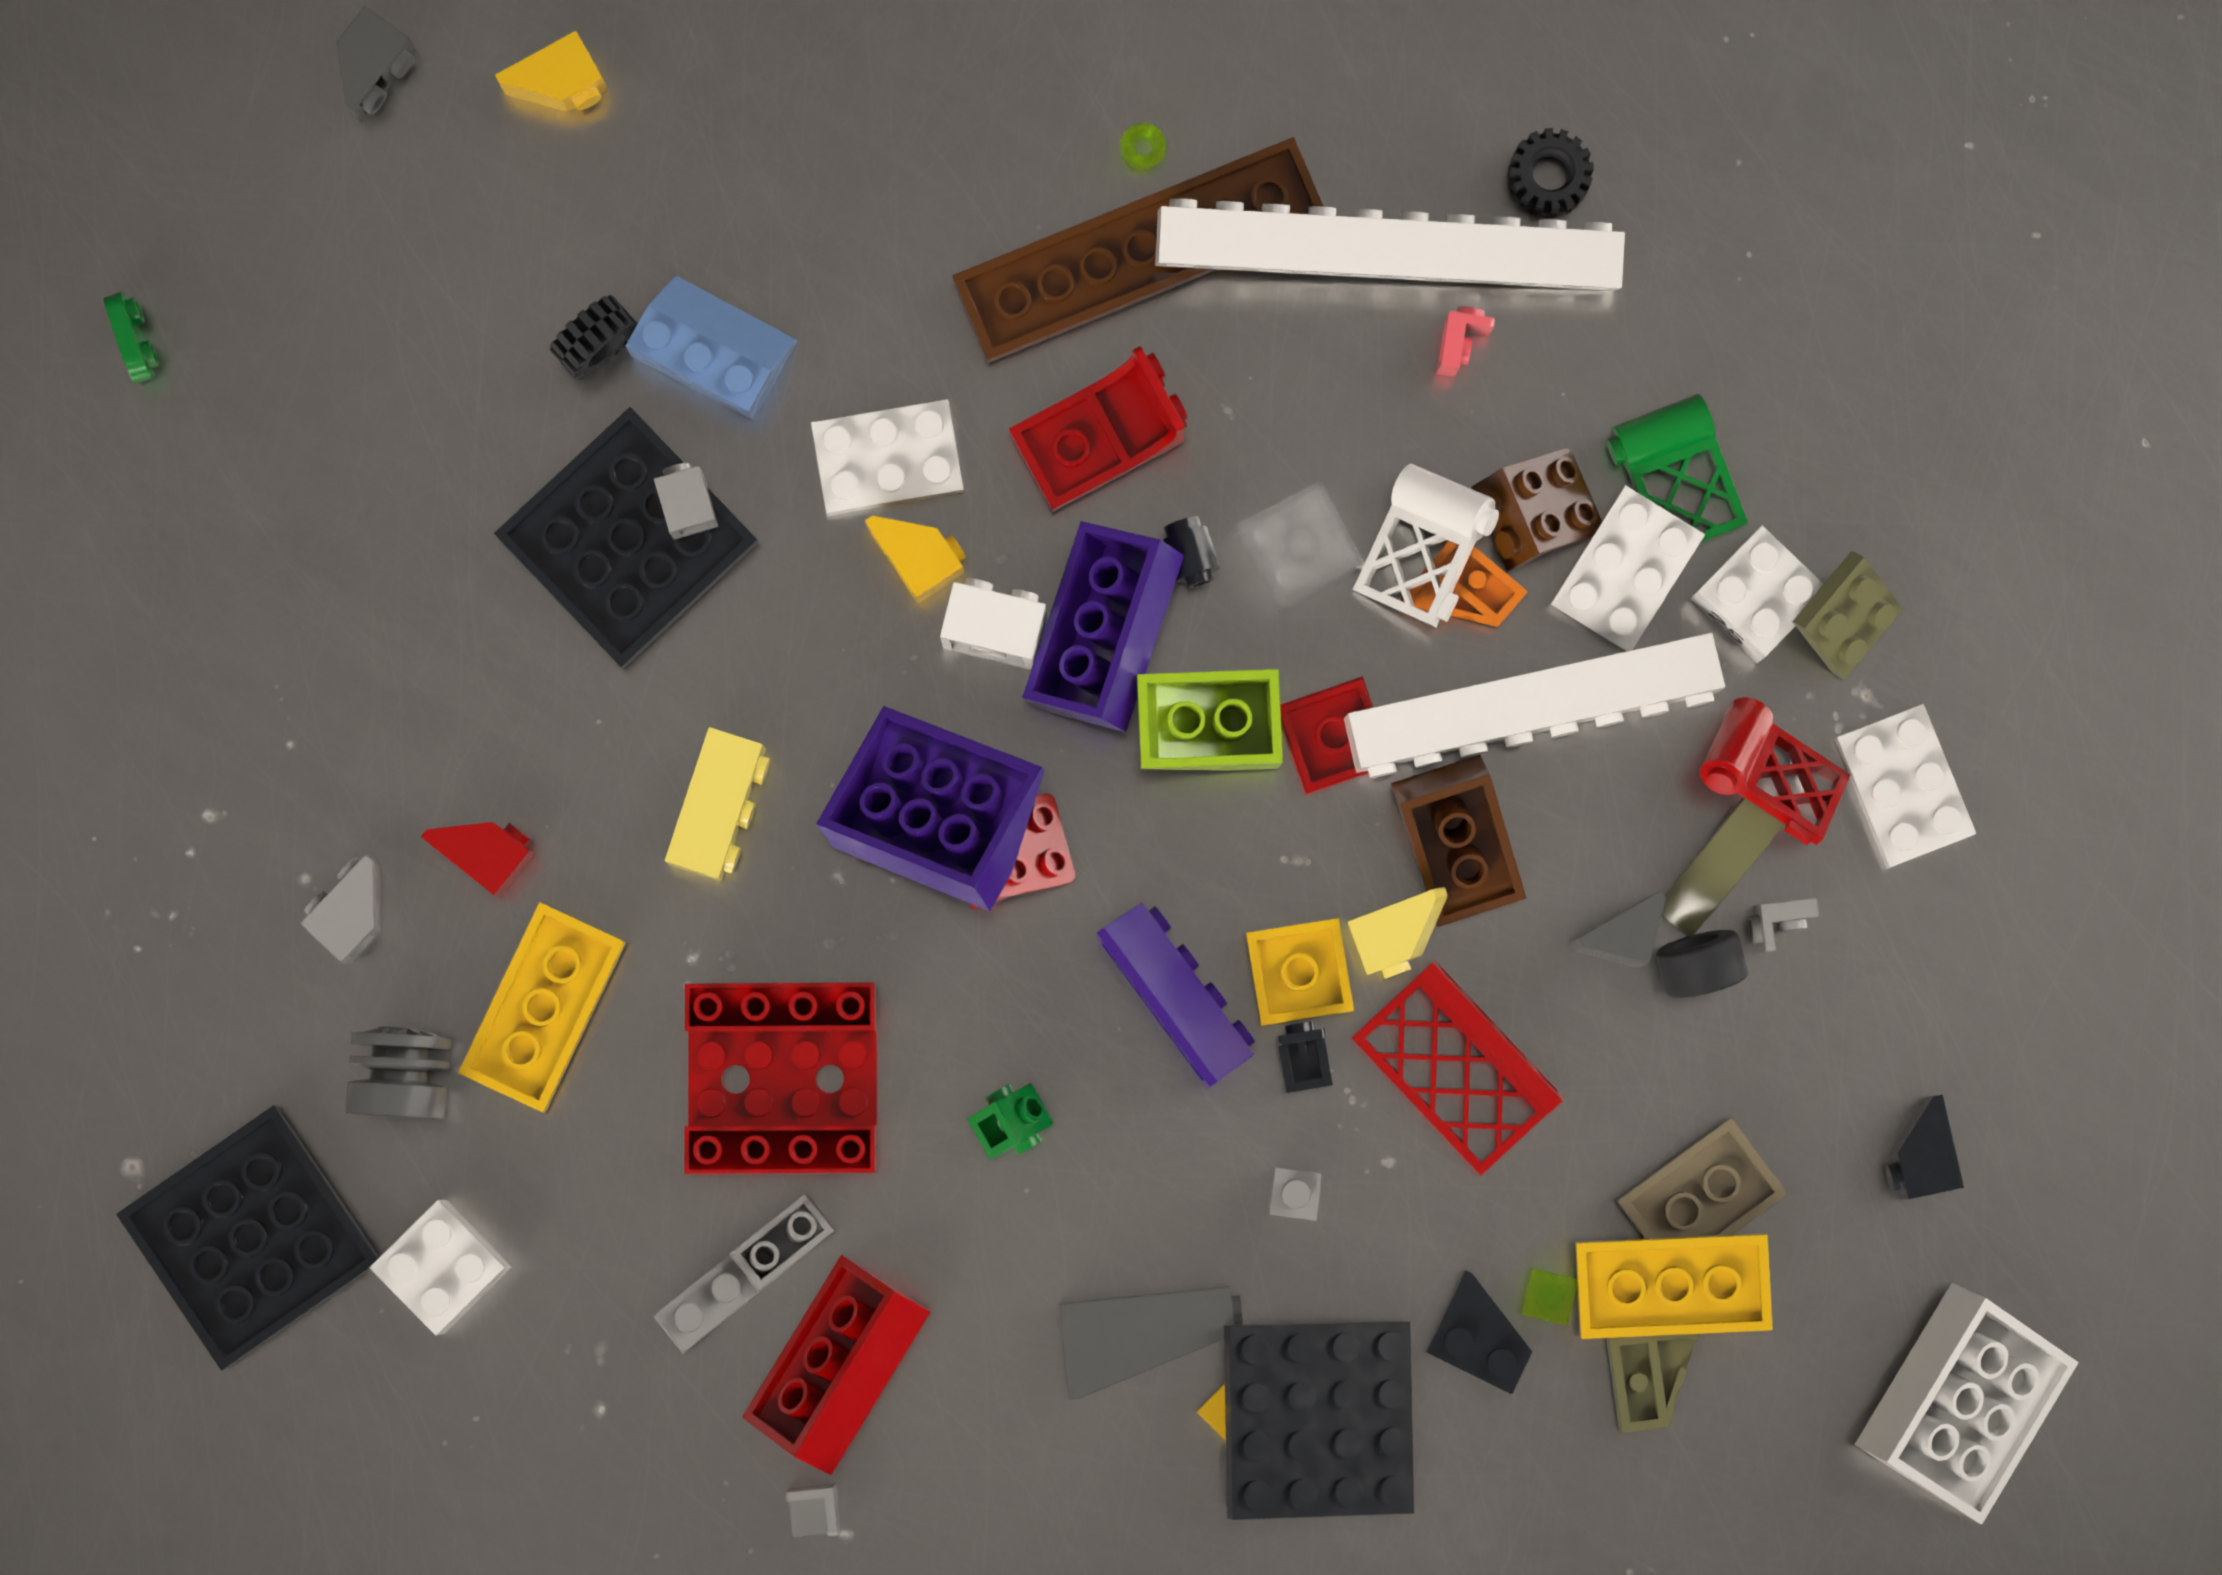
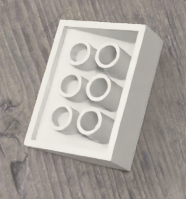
(1967, 1402)

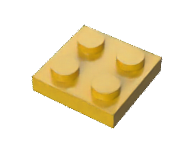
(1299, 972)

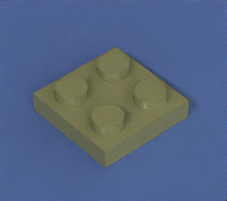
(1847, 615)

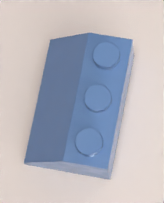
(710, 347)

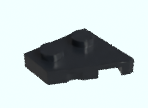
(1479, 1337)

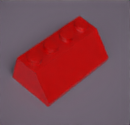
(835, 1365)

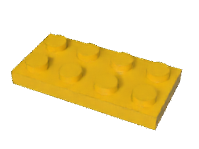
(542, 1007)
(1673, 1286)

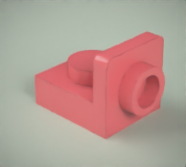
(1456, 347)

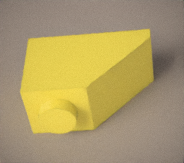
(1397, 932)

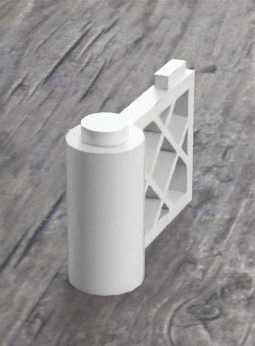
(1442, 509)

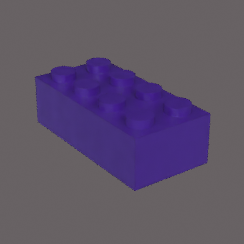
(1103, 625)

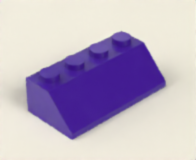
(1175, 994)

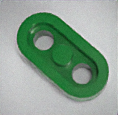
(137, 354)

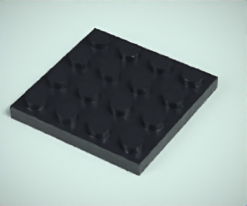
(606, 546)
(248, 1237)
(1318, 1420)

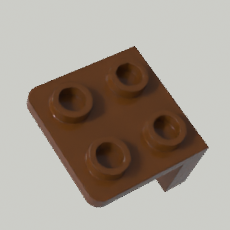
(1539, 506)

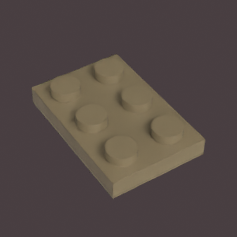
(1704, 1189)

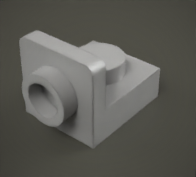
(1788, 914)

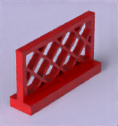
(1487, 1038)

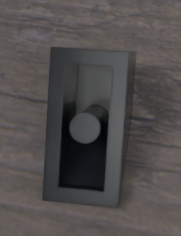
(1925, 1154)

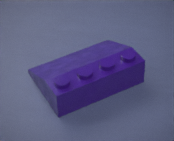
(933, 807)

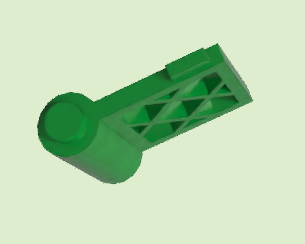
(1672, 436)

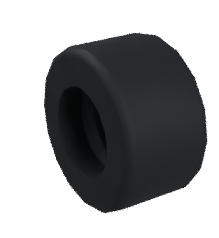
(1702, 963)

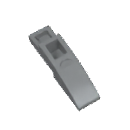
(743, 1273)

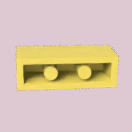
(717, 805)

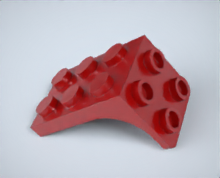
(1101, 431)

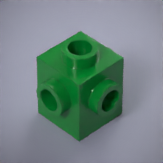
(1019, 1119)

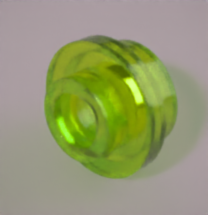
(1143, 132)

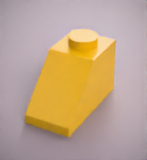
(556, 76)
(918, 554)

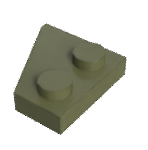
(1648, 1378)

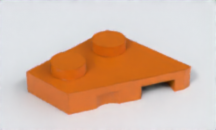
(1483, 589)

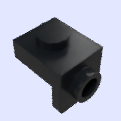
(1304, 1057)

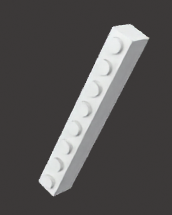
(1533, 704)

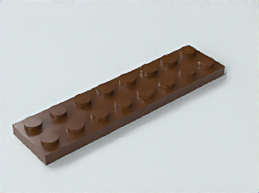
(1113, 256)

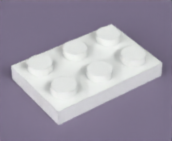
(887, 457)
(1627, 569)
(1905, 786)

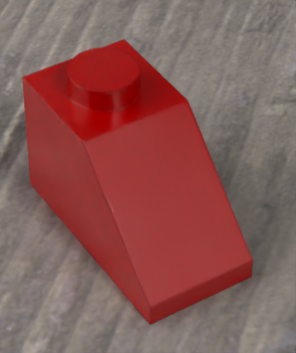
(484, 852)

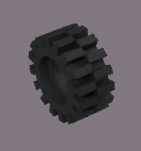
(1557, 146)
(593, 337)

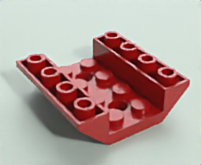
(783, 1042)

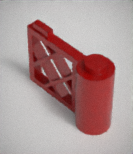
(1739, 761)

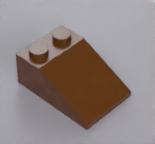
(1459, 838)

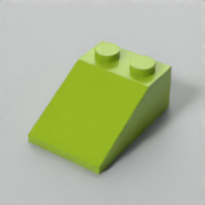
(1210, 720)

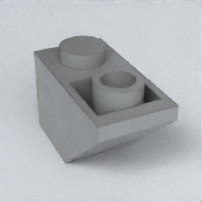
(350, 912)

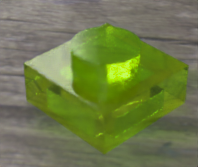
(1549, 1296)

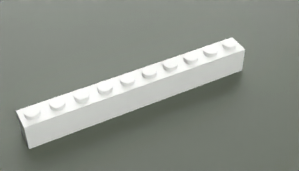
(1389, 247)

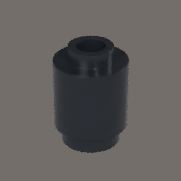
(1195, 543)

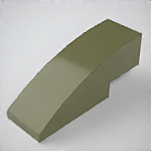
(1719, 866)

